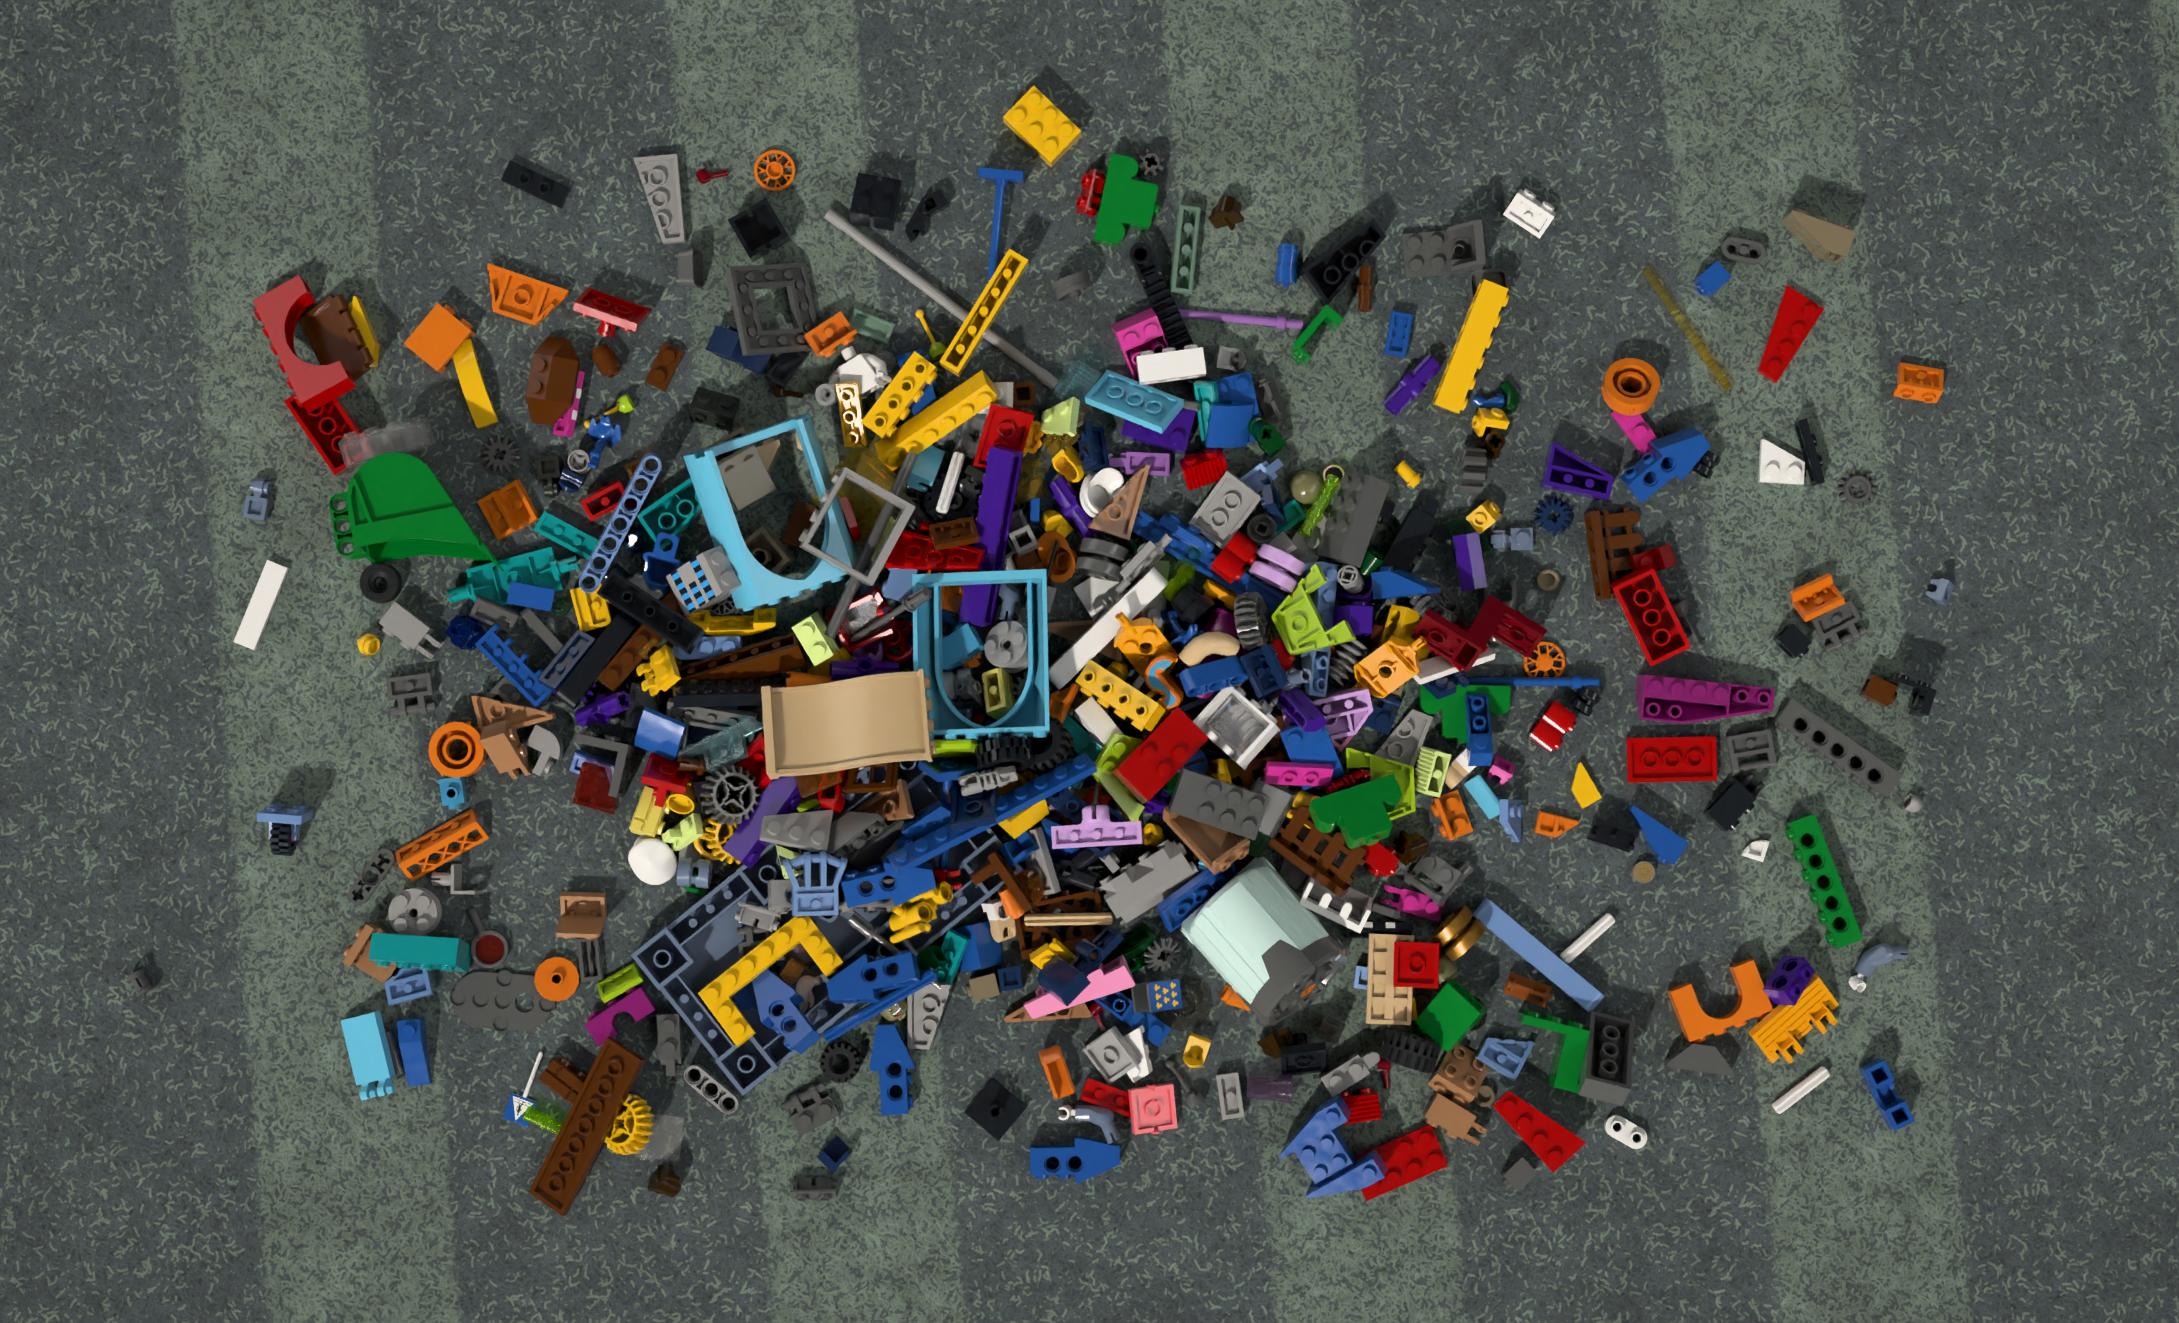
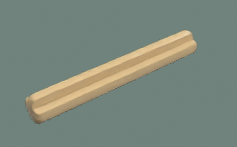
(1055, 919)

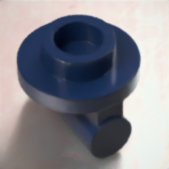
(570, 481)
(631, 542)

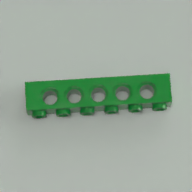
(1849, 931)

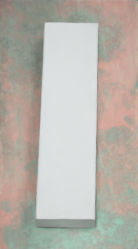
(261, 605)
(1440, 667)

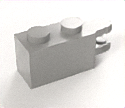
(409, 629)
(1348, 1072)

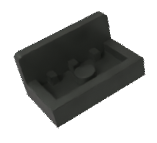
(713, 409)

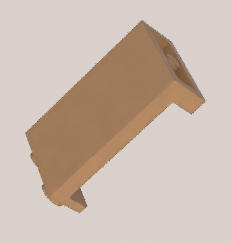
(1210, 844)

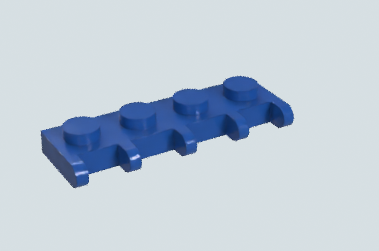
(513, 666)

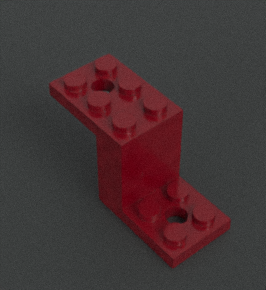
(1492, 620)

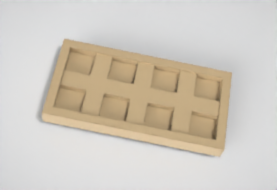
(1383, 1001)

